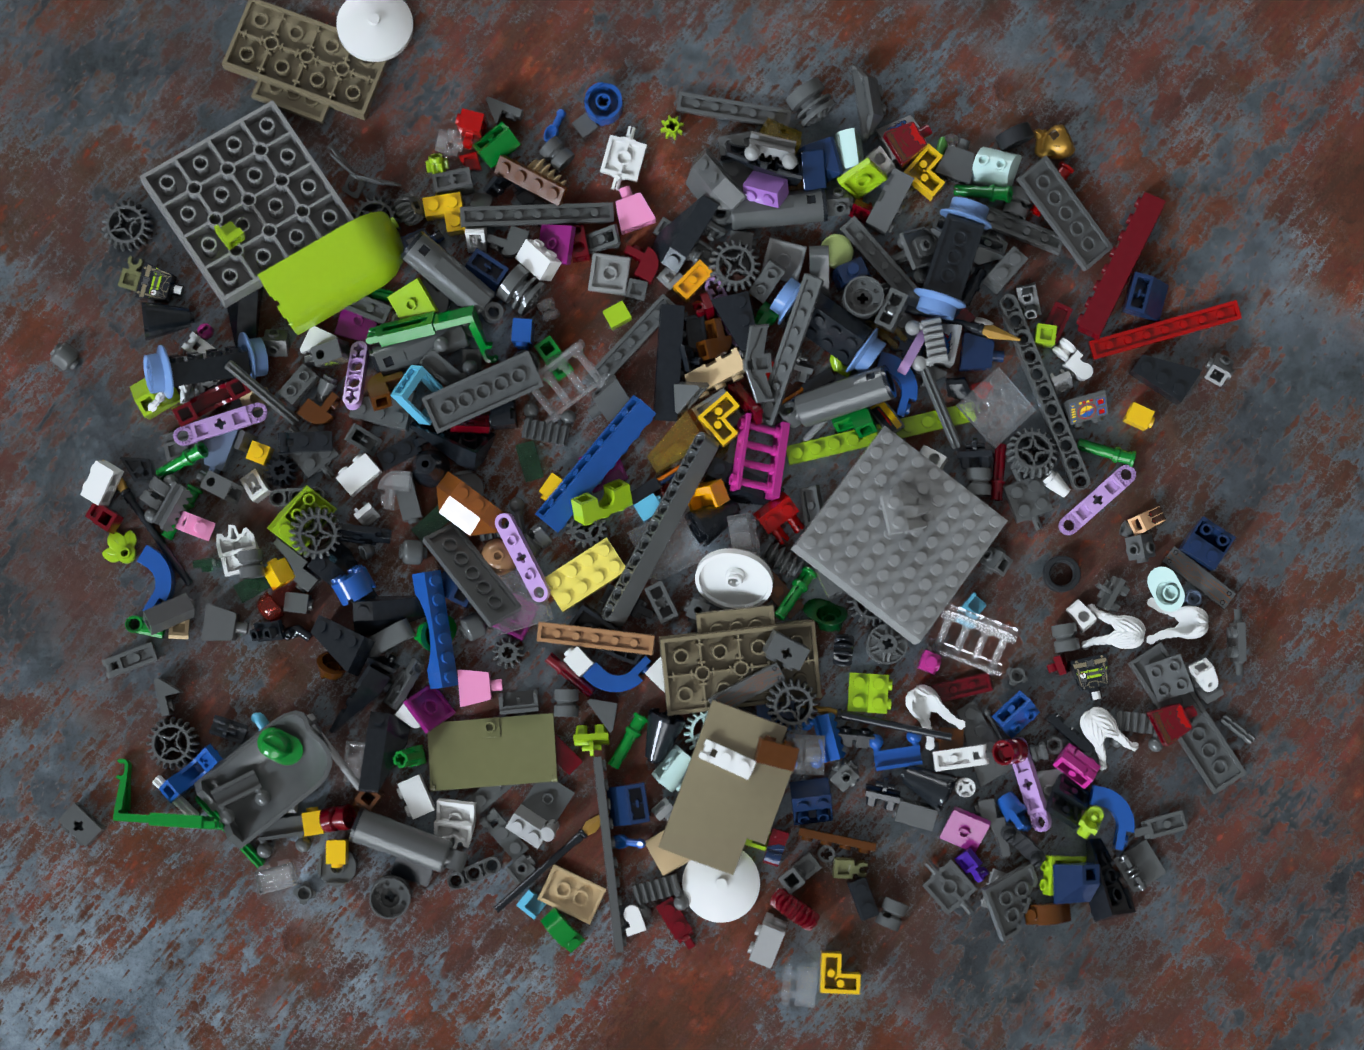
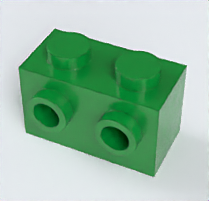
(495, 143)

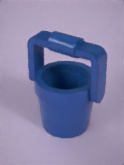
(1014, 811)

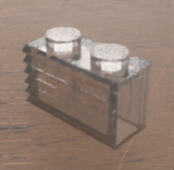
(276, 877)

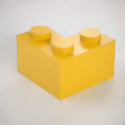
(921, 170)
(445, 207)
(716, 417)
(833, 979)

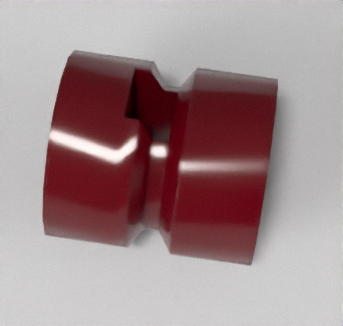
(1010, 751)
(337, 818)

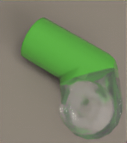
(945, 141)

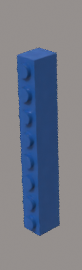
(596, 462)

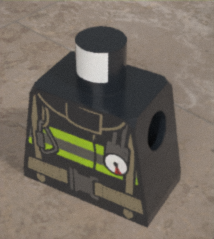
(157, 285)
(1091, 674)

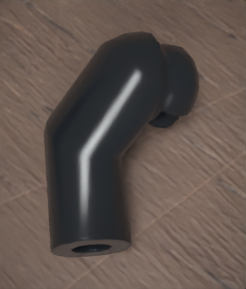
(297, 631)

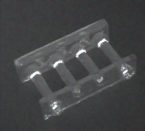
(561, 362)
(978, 622)

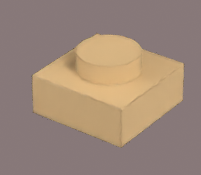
(179, 631)

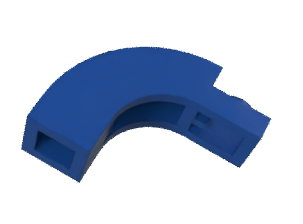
(907, 383)
(163, 573)
(612, 683)
(184, 779)
(1120, 810)

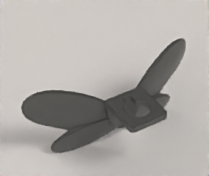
(339, 158)

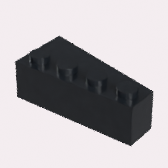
(591, 618)

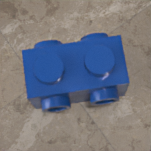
(1016, 714)

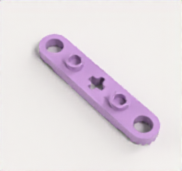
(207, 428)
(1087, 509)
(517, 545)
(1032, 795)

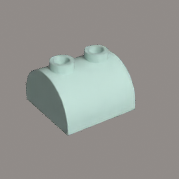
(849, 148)
(995, 167)
(672, 769)

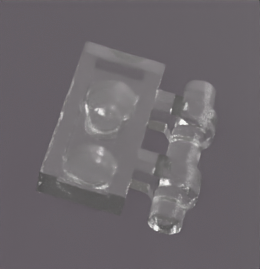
(805, 985)

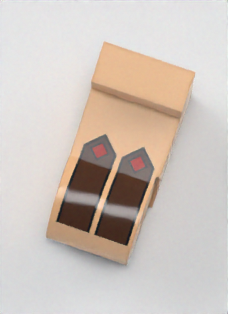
(1147, 520)

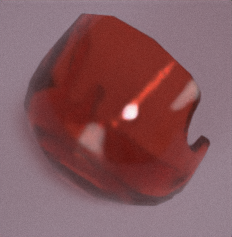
(269, 608)

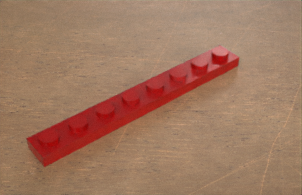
(1165, 330)

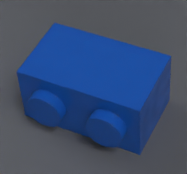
(523, 333)

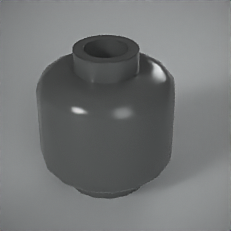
(64, 356)
(412, 552)
(472, 627)

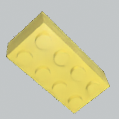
(585, 575)

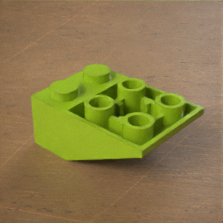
(302, 501)

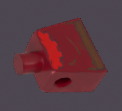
(907, 141)
(1171, 722)

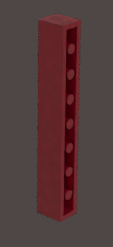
(1121, 265)

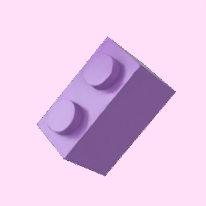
(766, 189)

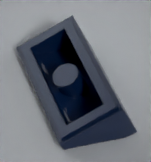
(813, 169)

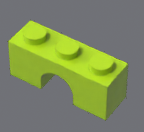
(615, 498)

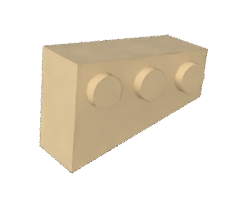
(718, 372)

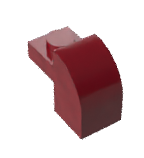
(648, 266)
(105, 518)

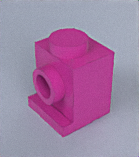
(929, 662)

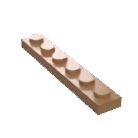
(595, 638)

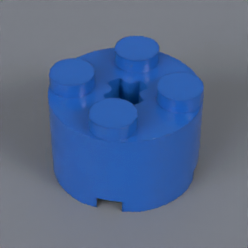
(608, 94)
(353, 585)

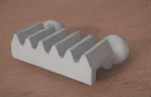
(771, 145)
(934, 342)

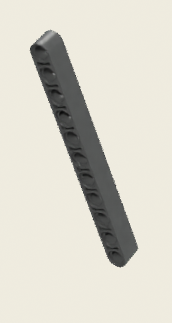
(1043, 402)
(660, 529)

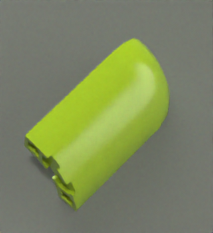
(335, 270)

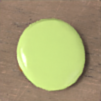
(839, 249)

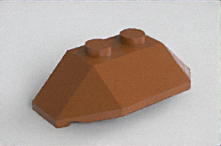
(466, 507)

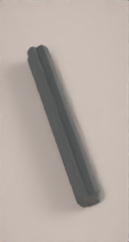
(263, 393)
(940, 408)

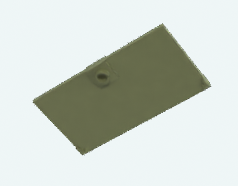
(492, 752)

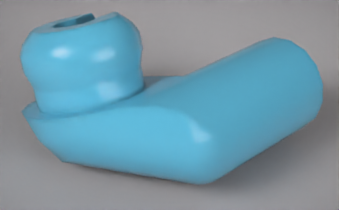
(260, 720)

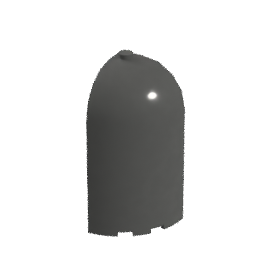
(285, 783)

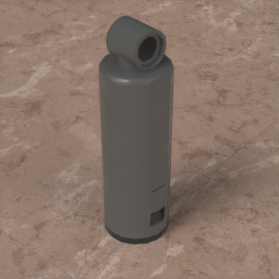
(798, 208)
(451, 277)
(402, 355)
(840, 398)
(405, 842)

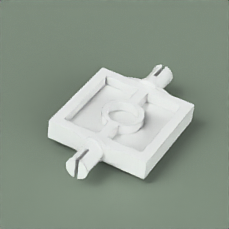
(623, 158)

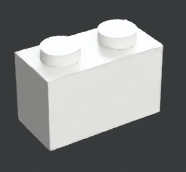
(538, 259)
(358, 474)
(101, 483)
(578, 660)
(416, 796)

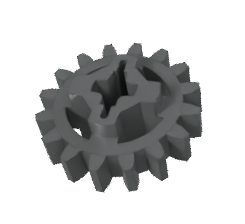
(588, 535)

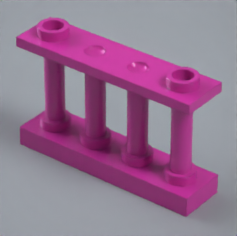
(777, 452)

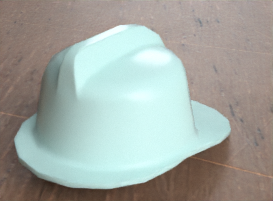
(1166, 589)

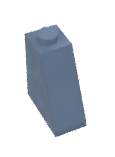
(220, 449)

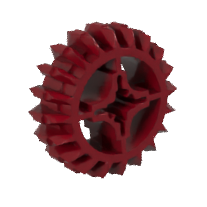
(794, 909)

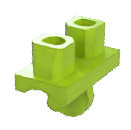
(593, 741)
(1090, 821)

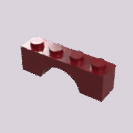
(209, 400)

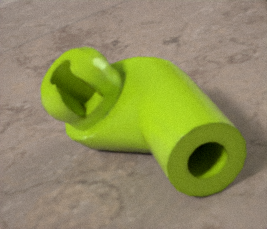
(838, 366)

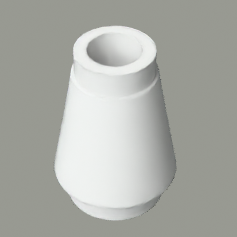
(1056, 483)

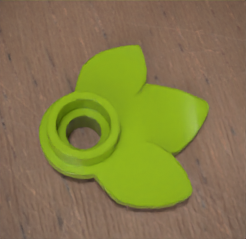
(119, 545)

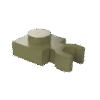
(130, 277)
(845, 867)

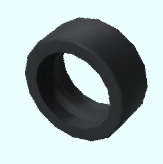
(1014, 136)
(1061, 588)

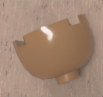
(498, 556)

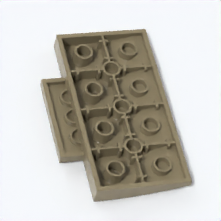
(300, 64)
(727, 651)
(719, 808)

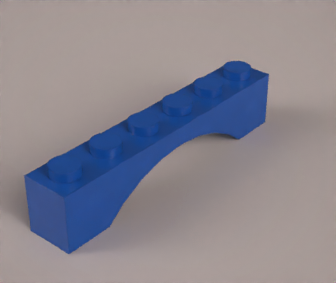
(441, 666)

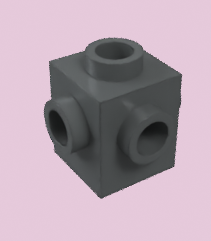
(838, 202)
(276, 342)
(1219, 369)
(1140, 548)
(992, 559)
(691, 605)
(844, 774)

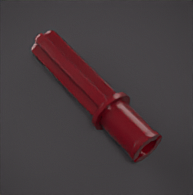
(998, 473)
(569, 674)

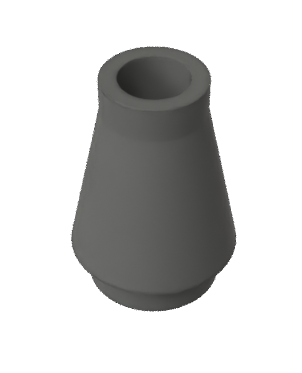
(326, 385)

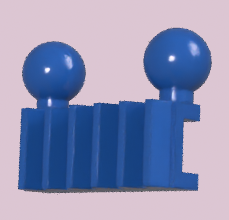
(826, 726)
(896, 757)

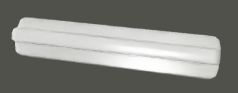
(181, 803)

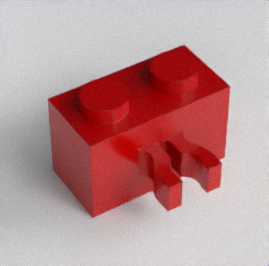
(471, 126)

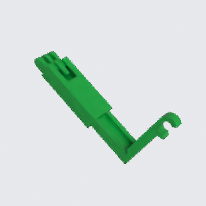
(427, 325)
(123, 805)

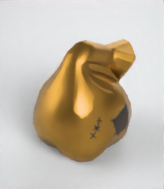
(1054, 143)

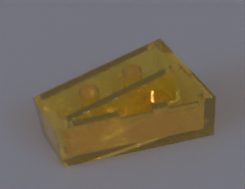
(673, 445)

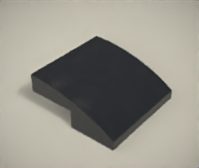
(1067, 801)

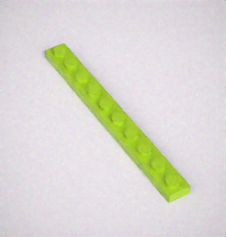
(850, 440)

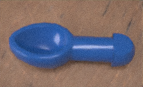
(553, 129)
(623, 841)

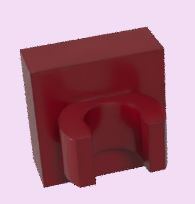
(861, 210)
(705, 305)
(1060, 665)

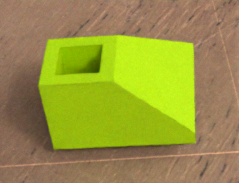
(143, 397)

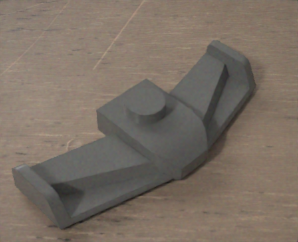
(758, 363)

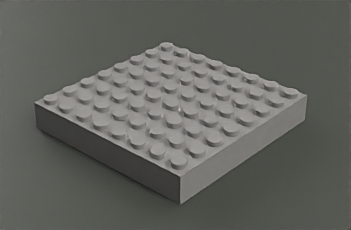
(259, 181)
(899, 575)

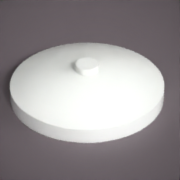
(375, 28)
(734, 579)
(718, 894)

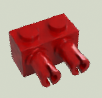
(776, 513)

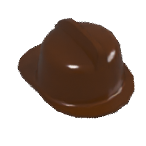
(329, 667)

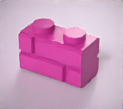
(1076, 765)

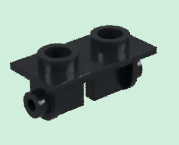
(861, 736)

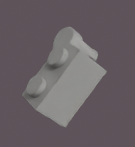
(532, 827)
(768, 940)

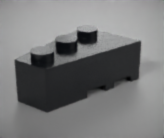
(344, 644)

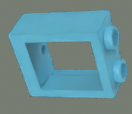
(406, 387)

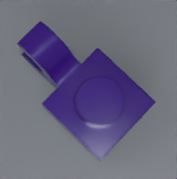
(971, 863)

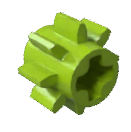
(676, 124)
(437, 163)

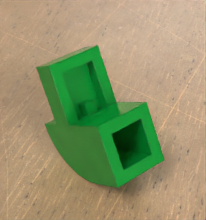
(548, 351)
(859, 420)
(561, 930)

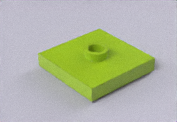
(862, 178)
(412, 300)

